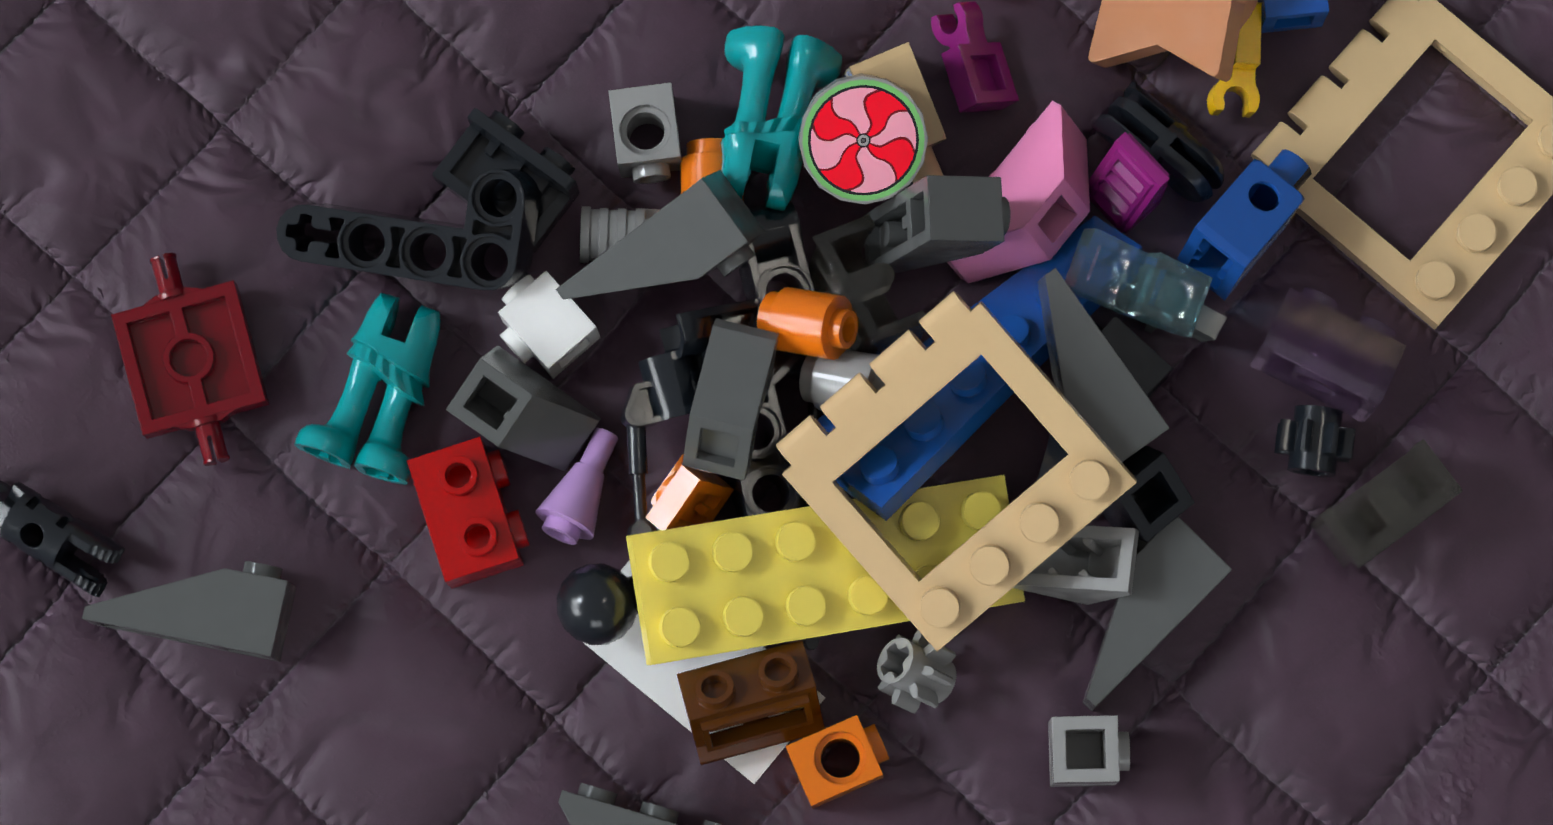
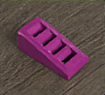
(1127, 183)

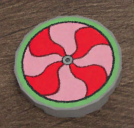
(863, 139)

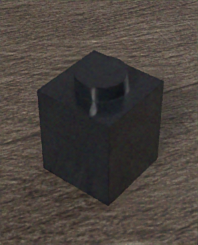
(1155, 497)

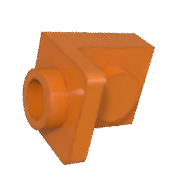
(688, 498)

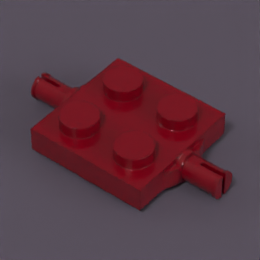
(190, 359)

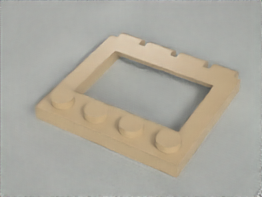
(1486, 217)
(1010, 542)

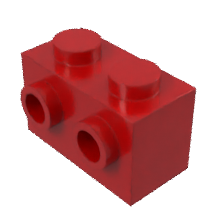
(467, 511)

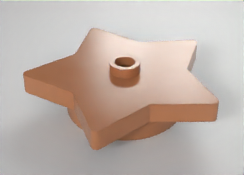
(1193, 30)

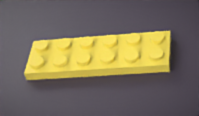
(789, 574)

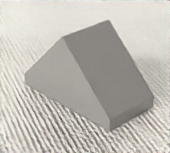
(1088, 567)

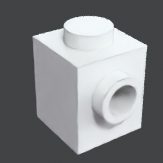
(545, 324)

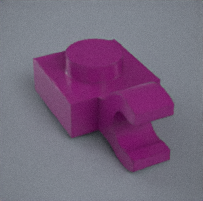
(974, 66)

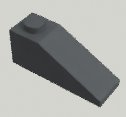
(938, 222)
(681, 242)
(1093, 374)
(1169, 581)
(213, 610)

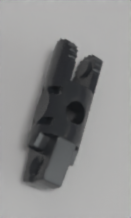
(54, 535)

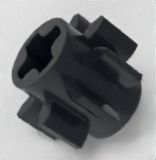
(1315, 441)

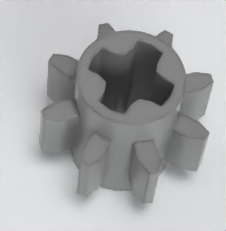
(916, 672)

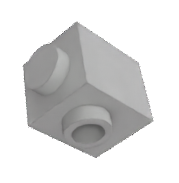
(1087, 751)

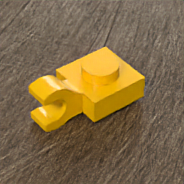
(1244, 69)

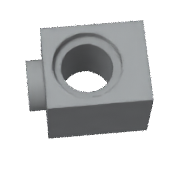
(645, 106)

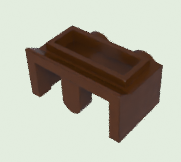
(747, 693)

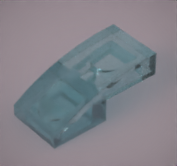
(1137, 282)

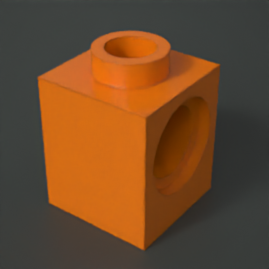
(820, 785)

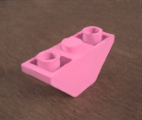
(1046, 196)

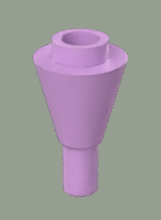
(574, 503)

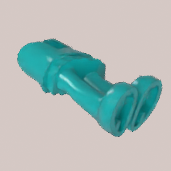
(772, 144)
(404, 371)

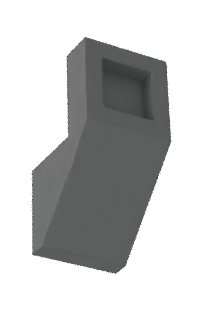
(729, 399)

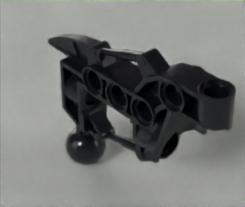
(598, 599)

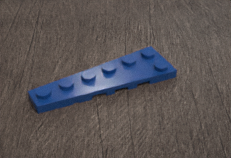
(948, 419)

